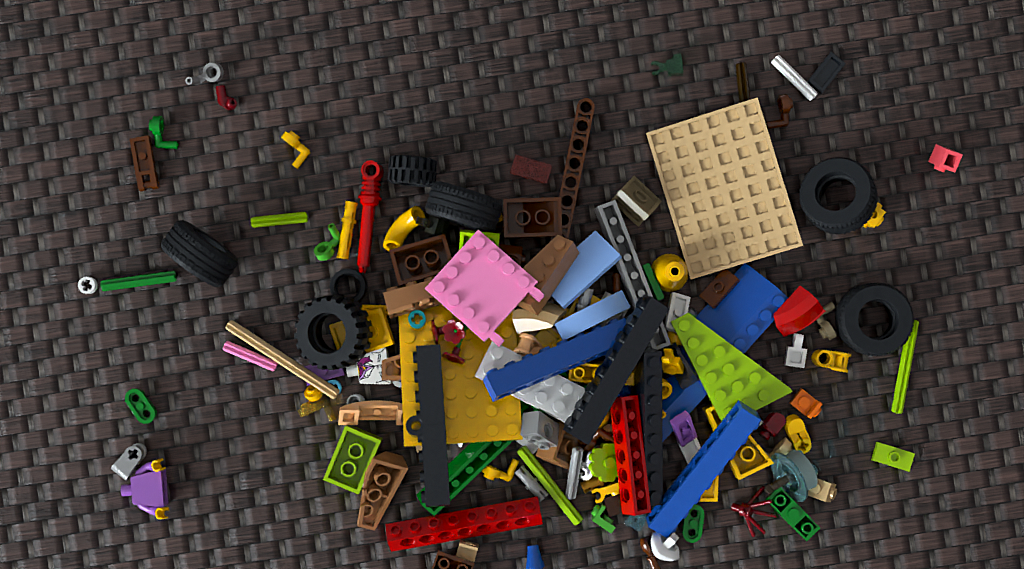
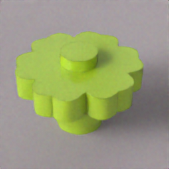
(603, 462)

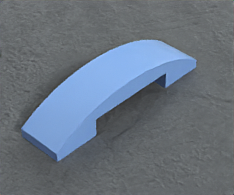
(592, 315)

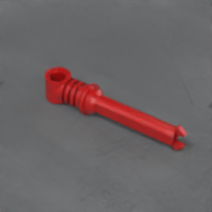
(369, 199)

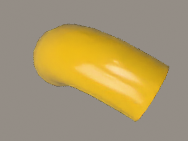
(402, 227)

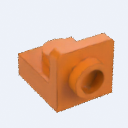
(806, 404)

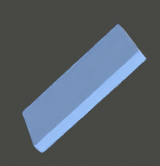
(594, 260)

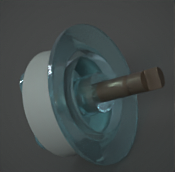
(793, 475)

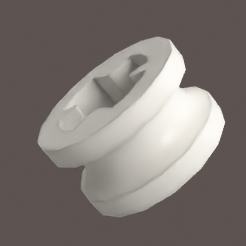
(82, 287)

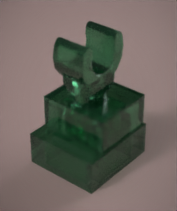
(673, 66)

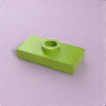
(893, 456)

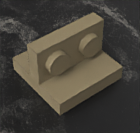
(636, 201)

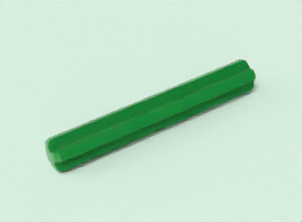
(138, 280)

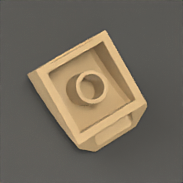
(526, 321)

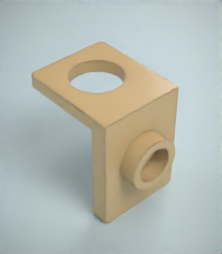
(467, 550)

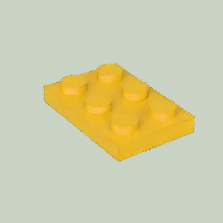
(380, 327)

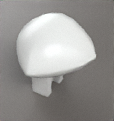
(664, 547)

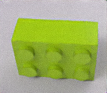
(352, 458)

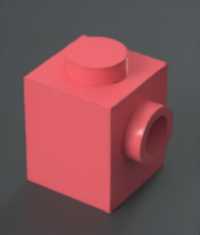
(945, 158)

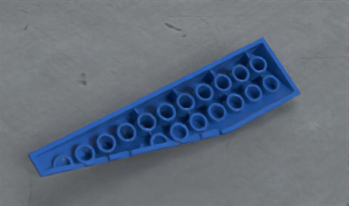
(738, 320)

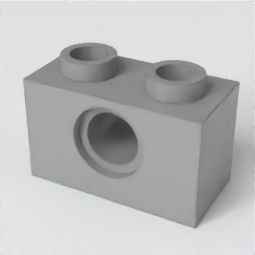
(540, 429)

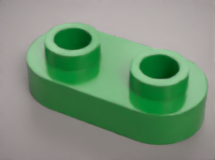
(139, 407)
(693, 522)

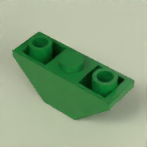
(793, 514)

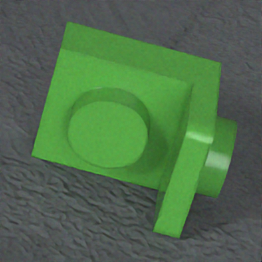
(603, 521)

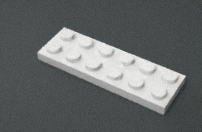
(553, 396)

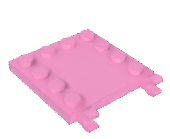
(482, 286)

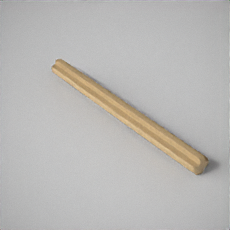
(282, 359)

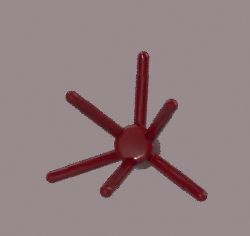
(747, 510)

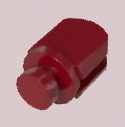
(772, 425)

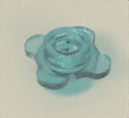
(638, 524)

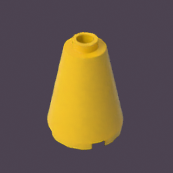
(662, 270)

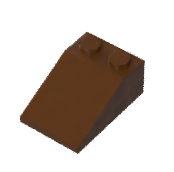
(532, 217)

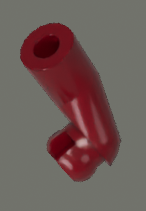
(224, 100)

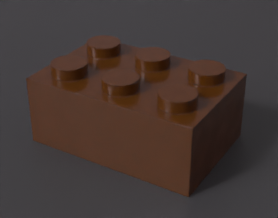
(420, 259)

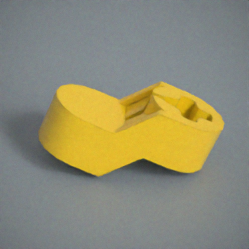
(792, 427)

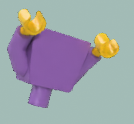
(149, 489)

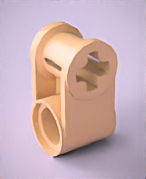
(527, 345)

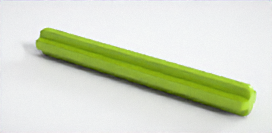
(904, 371)
(550, 485)

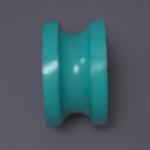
(412, 315)

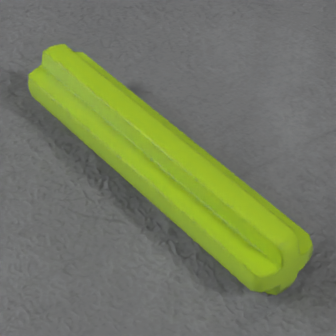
(280, 219)

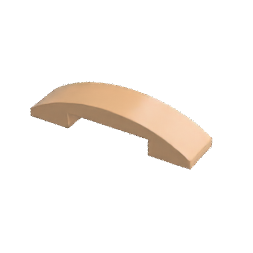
(370, 410)

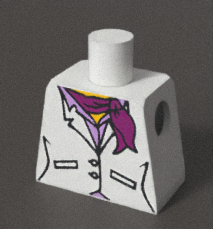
(370, 367)

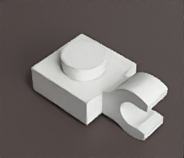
(795, 354)

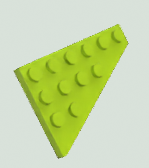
(725, 370)

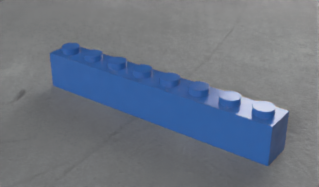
(552, 361)
(703, 468)

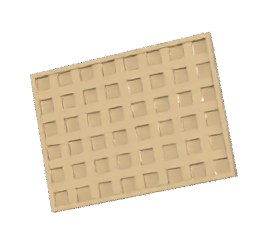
(724, 188)

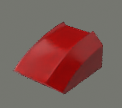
(797, 312)

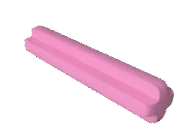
(250, 356)

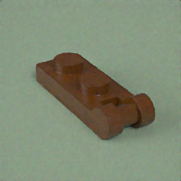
(144, 162)

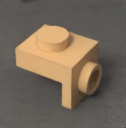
(823, 491)

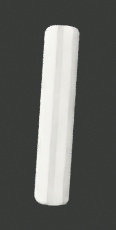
(809, 92)

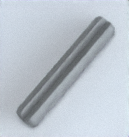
(574, 472)

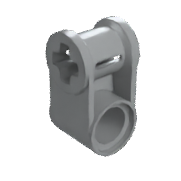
(128, 462)

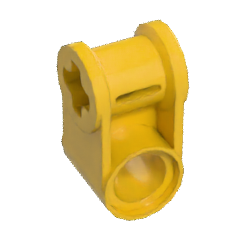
(834, 360)

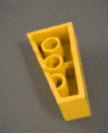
(748, 457)

